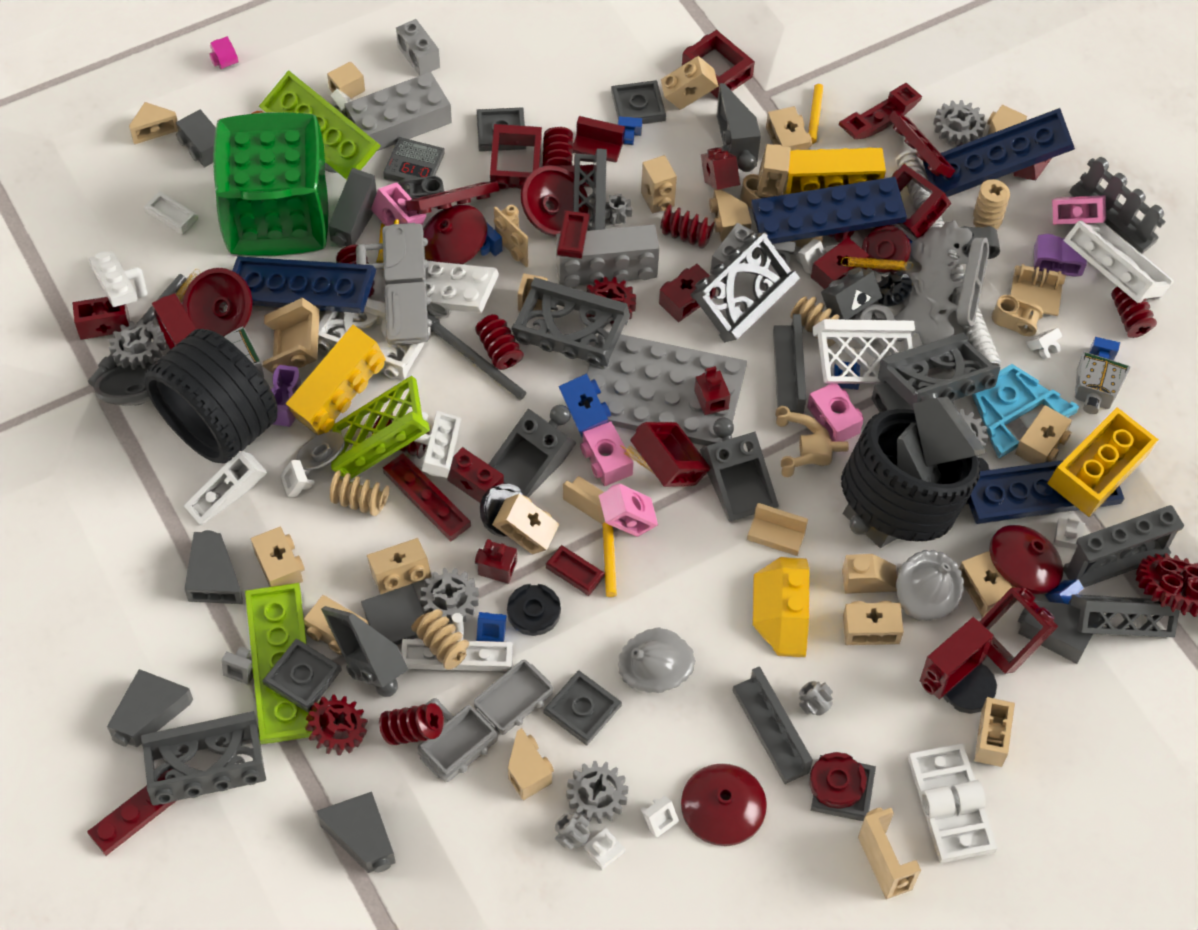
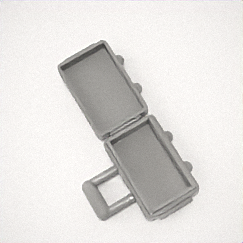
(404, 280)
(472, 731)

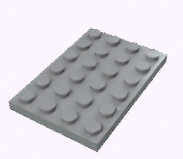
(658, 383)

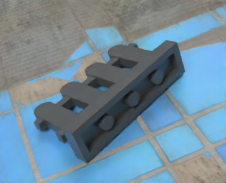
(1121, 217)

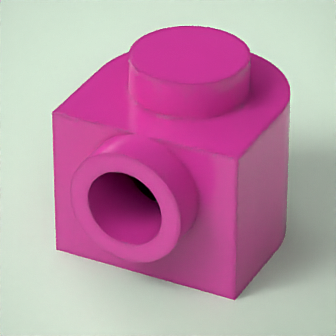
(223, 53)

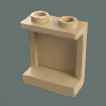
(294, 335)
(891, 876)

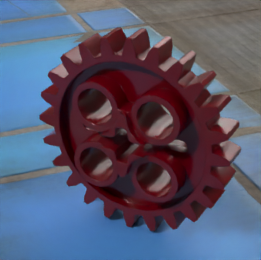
(1170, 582)

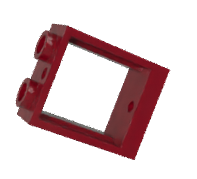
(734, 76)
(516, 136)
(933, 207)
(172, 319)
(670, 454)
(997, 651)
(956, 658)

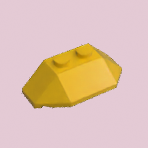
(783, 605)

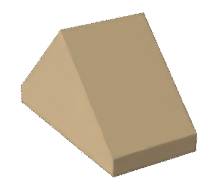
(152, 123)

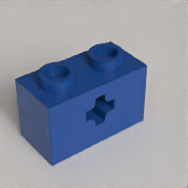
(579, 391)

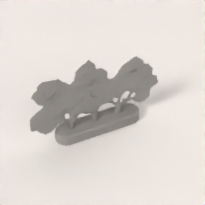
(934, 285)

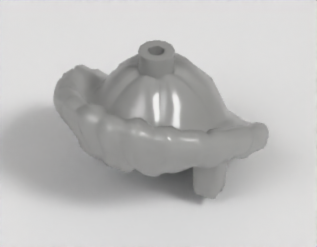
(929, 585)
(656, 661)

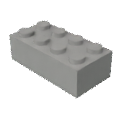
(401, 110)
(612, 253)

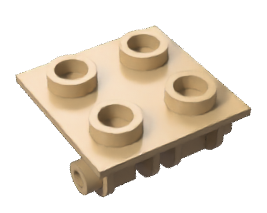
(513, 238)
(1038, 287)

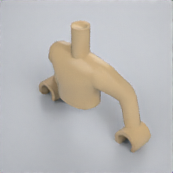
(814, 448)

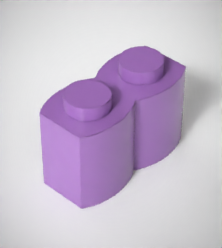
(1057, 256)
(285, 382)

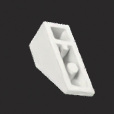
(225, 487)

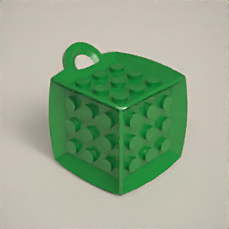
(271, 183)

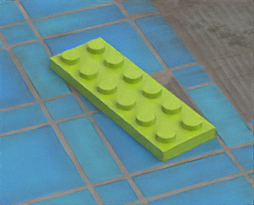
(344, 142)
(274, 624)

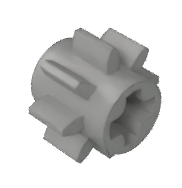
(618, 209)
(815, 698)
(572, 830)

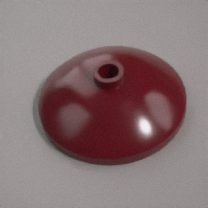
(553, 187)
(455, 234)
(208, 296)
(1026, 559)
(722, 820)

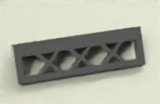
(598, 185)
(790, 365)
(1124, 606)
(773, 727)

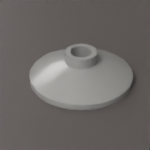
(321, 450)

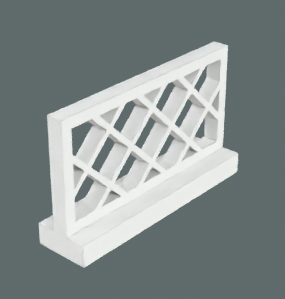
(860, 331)

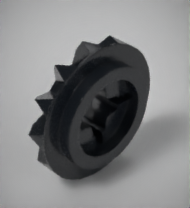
(901, 290)

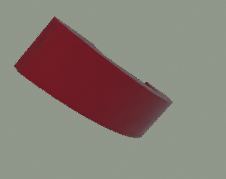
(876, 119)

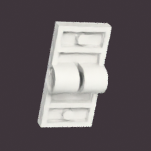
(458, 287)
(952, 803)

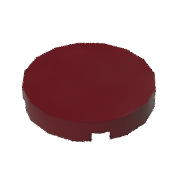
(887, 244)
(837, 780)

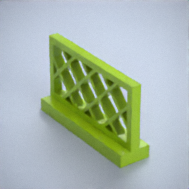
(384, 439)

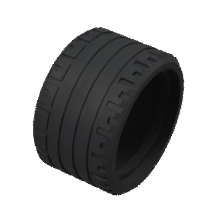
(211, 395)
(892, 498)

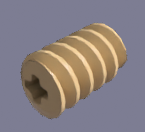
(991, 204)
(812, 314)
(358, 495)
(441, 638)

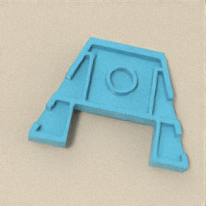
(1010, 399)

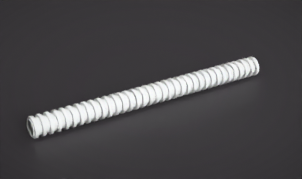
(977, 333)

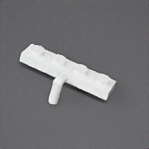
(117, 281)
(440, 444)
(479, 657)

